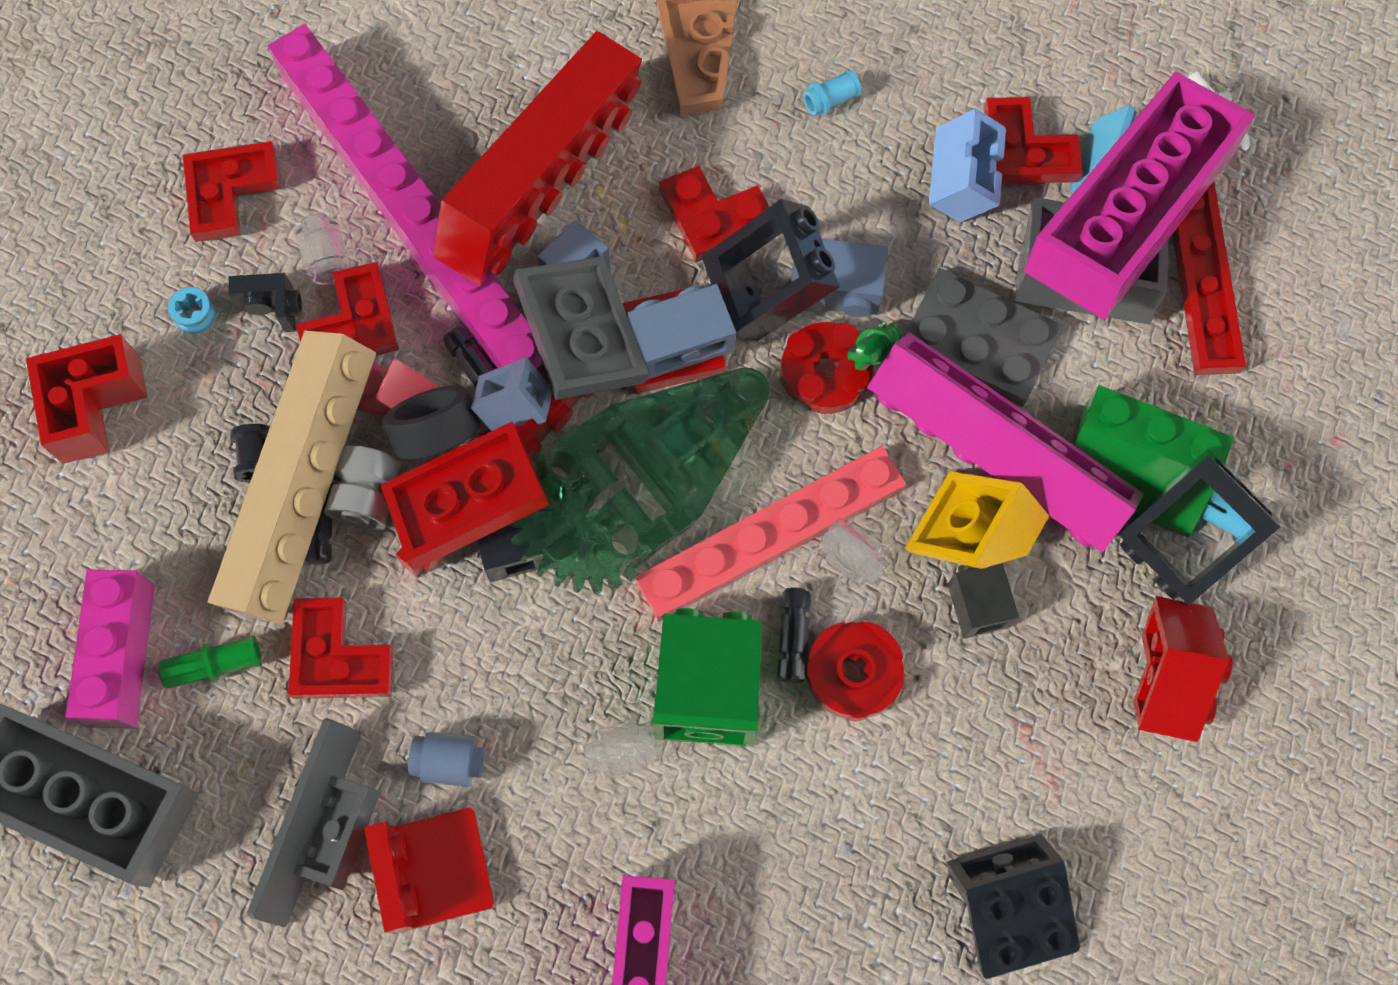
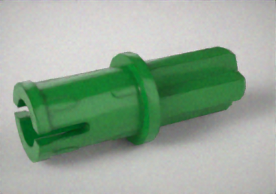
(874, 345)
(209, 662)

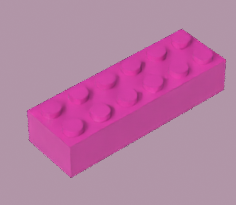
(1138, 195)

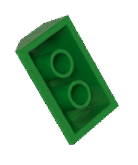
(1149, 451)

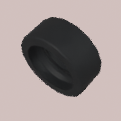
(431, 422)

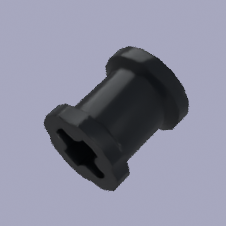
(249, 444)

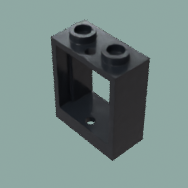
(729, 270)
(1233, 492)

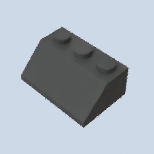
(1137, 304)

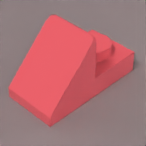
(391, 386)

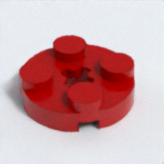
(812, 387)
(853, 642)

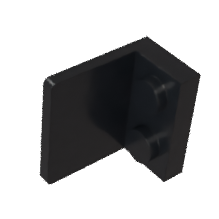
(1017, 905)

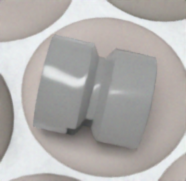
(359, 495)

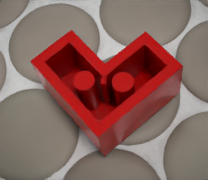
(73, 389)
(1182, 669)

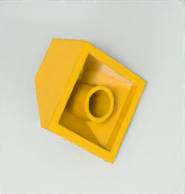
(978, 522)

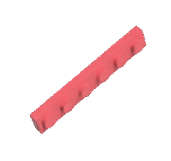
(770, 533)

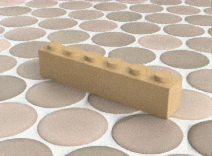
(292, 477)

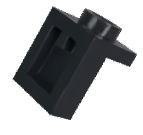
(263, 292)

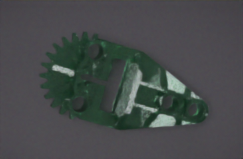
(669, 450)

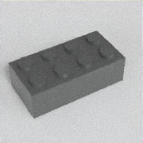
(87, 799)

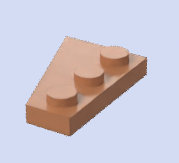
(698, 50)

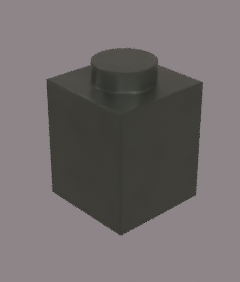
(982, 600)

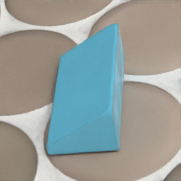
(1102, 137)

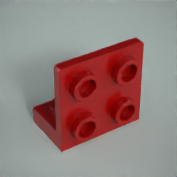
(429, 870)

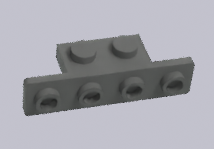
(319, 828)

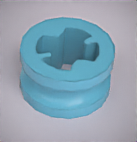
(184, 300)

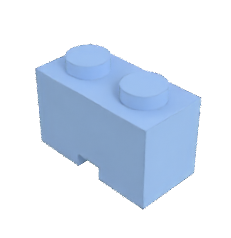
(965, 166)

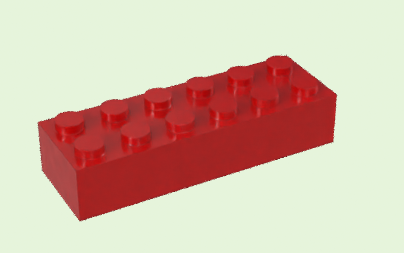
(536, 159)

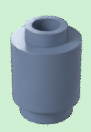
(446, 759)

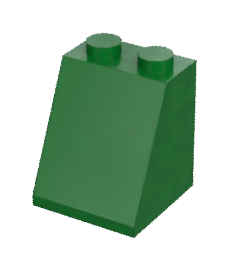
(708, 678)

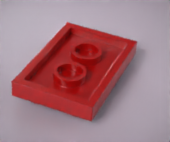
(463, 495)

